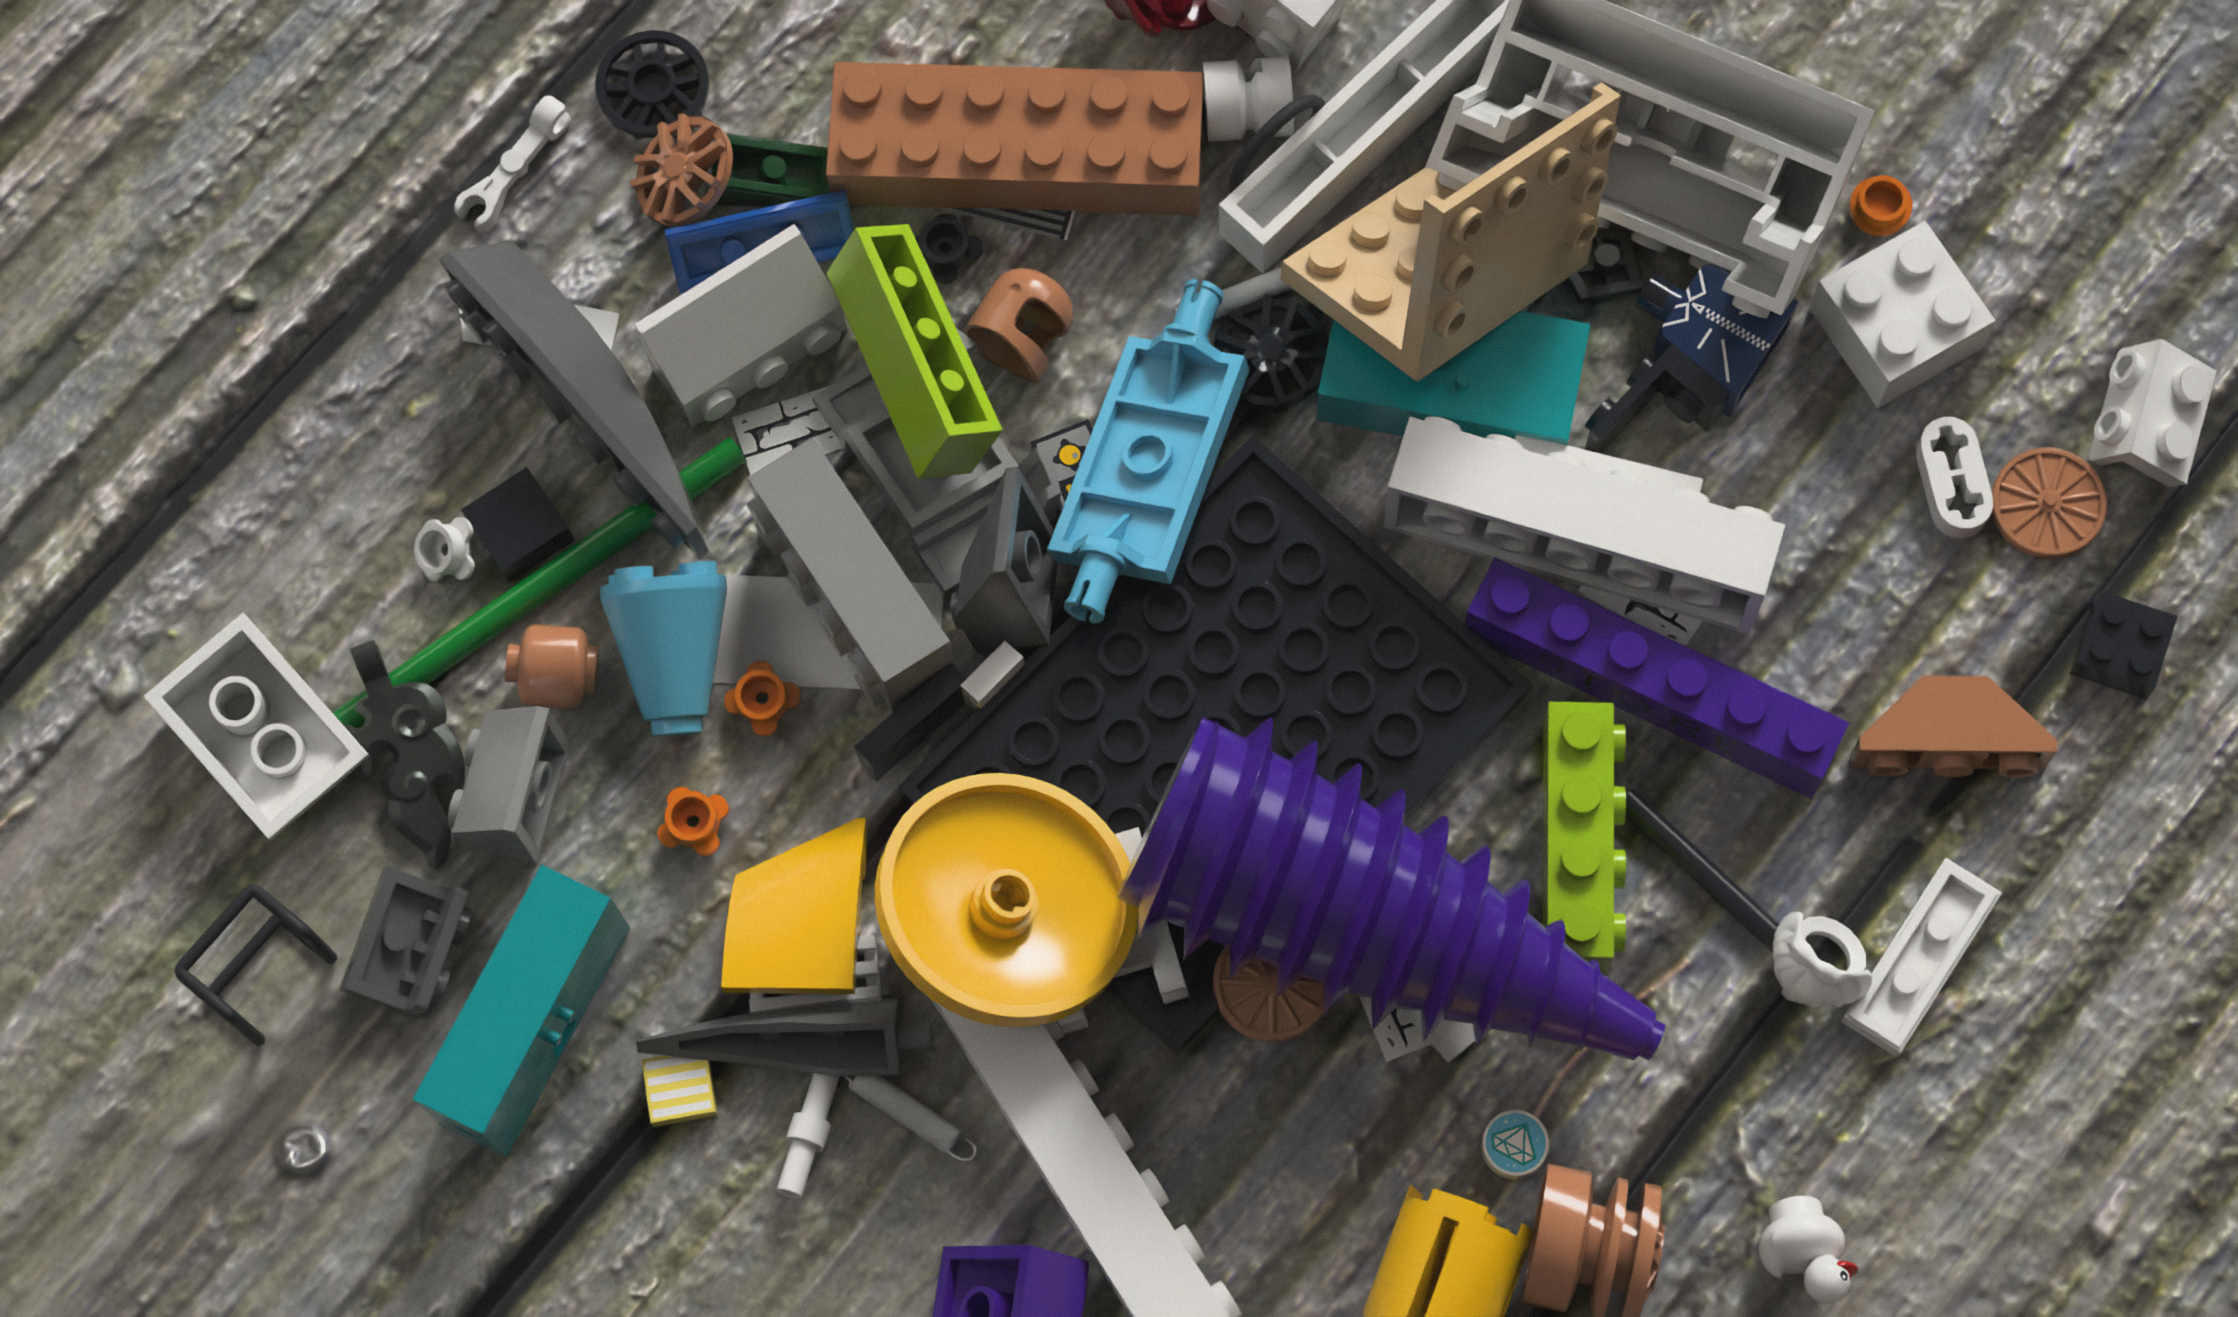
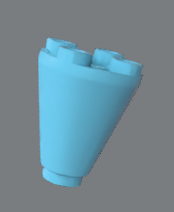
(668, 640)

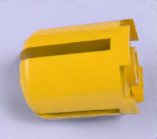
(1447, 1261)

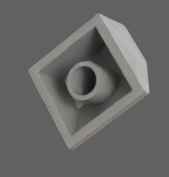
(510, 783)

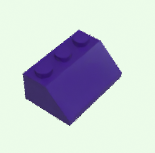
(1009, 1282)

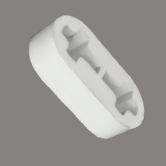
(1940, 480)

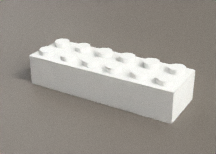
(1582, 523)

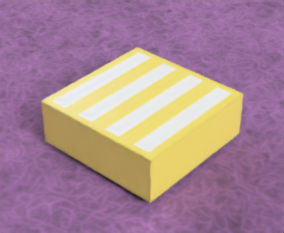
(678, 1089)

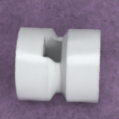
(1245, 97)

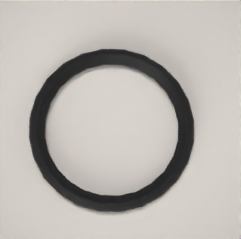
(1267, 131)

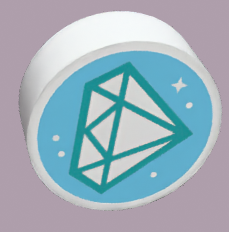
(1515, 1144)

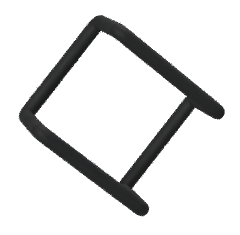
(281, 916)

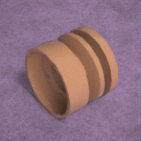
(1593, 1244)

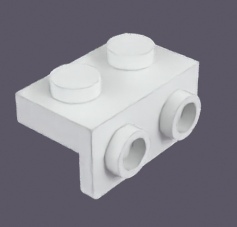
(2153, 411)

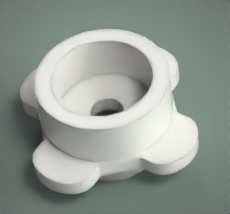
(445, 549)

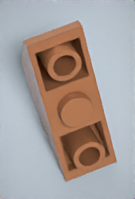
(1955, 728)

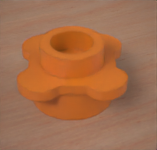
(744, 698)
(682, 806)

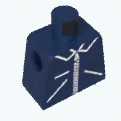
(1713, 331)

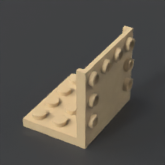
(1446, 266)

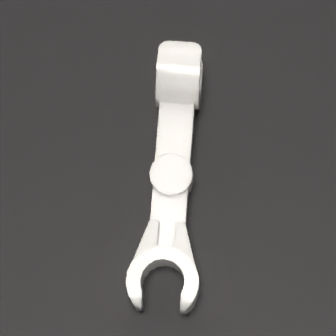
(546, 123)

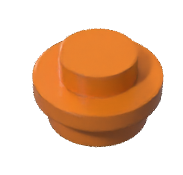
(1880, 205)

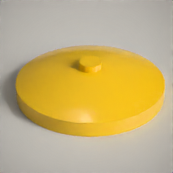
(1005, 900)

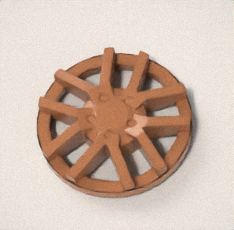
(682, 170)

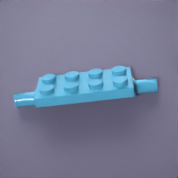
(1149, 456)

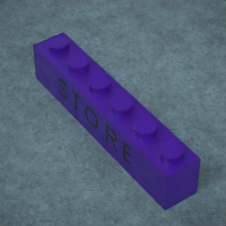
(1655, 678)

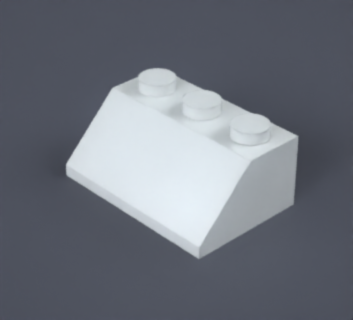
(742, 327)

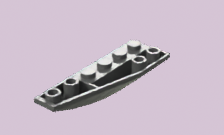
(578, 377)

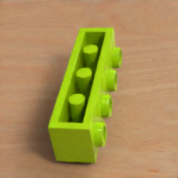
(914, 351)
(1578, 827)

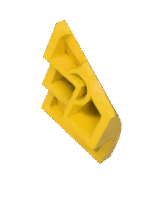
(798, 918)

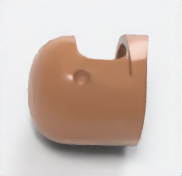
(1011, 300)

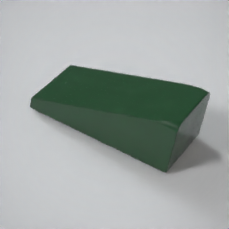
(772, 172)

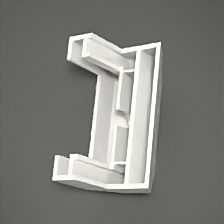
(1672, 138)

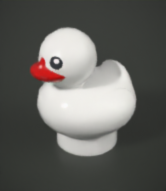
(1807, 1243)

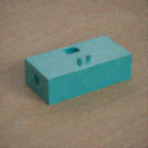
(1504, 384)
(523, 1011)

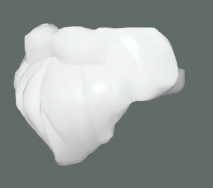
(1805, 976)

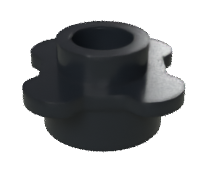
(947, 230)

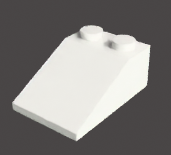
(256, 726)

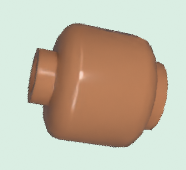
(553, 666)

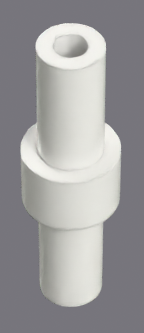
(807, 1135)

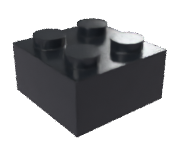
(2123, 645)

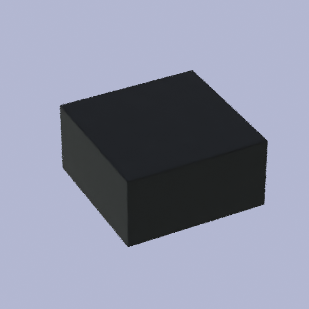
(518, 524)

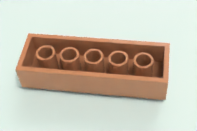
(1016, 138)

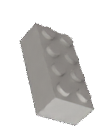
(850, 573)

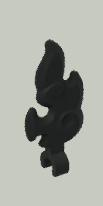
(412, 726)

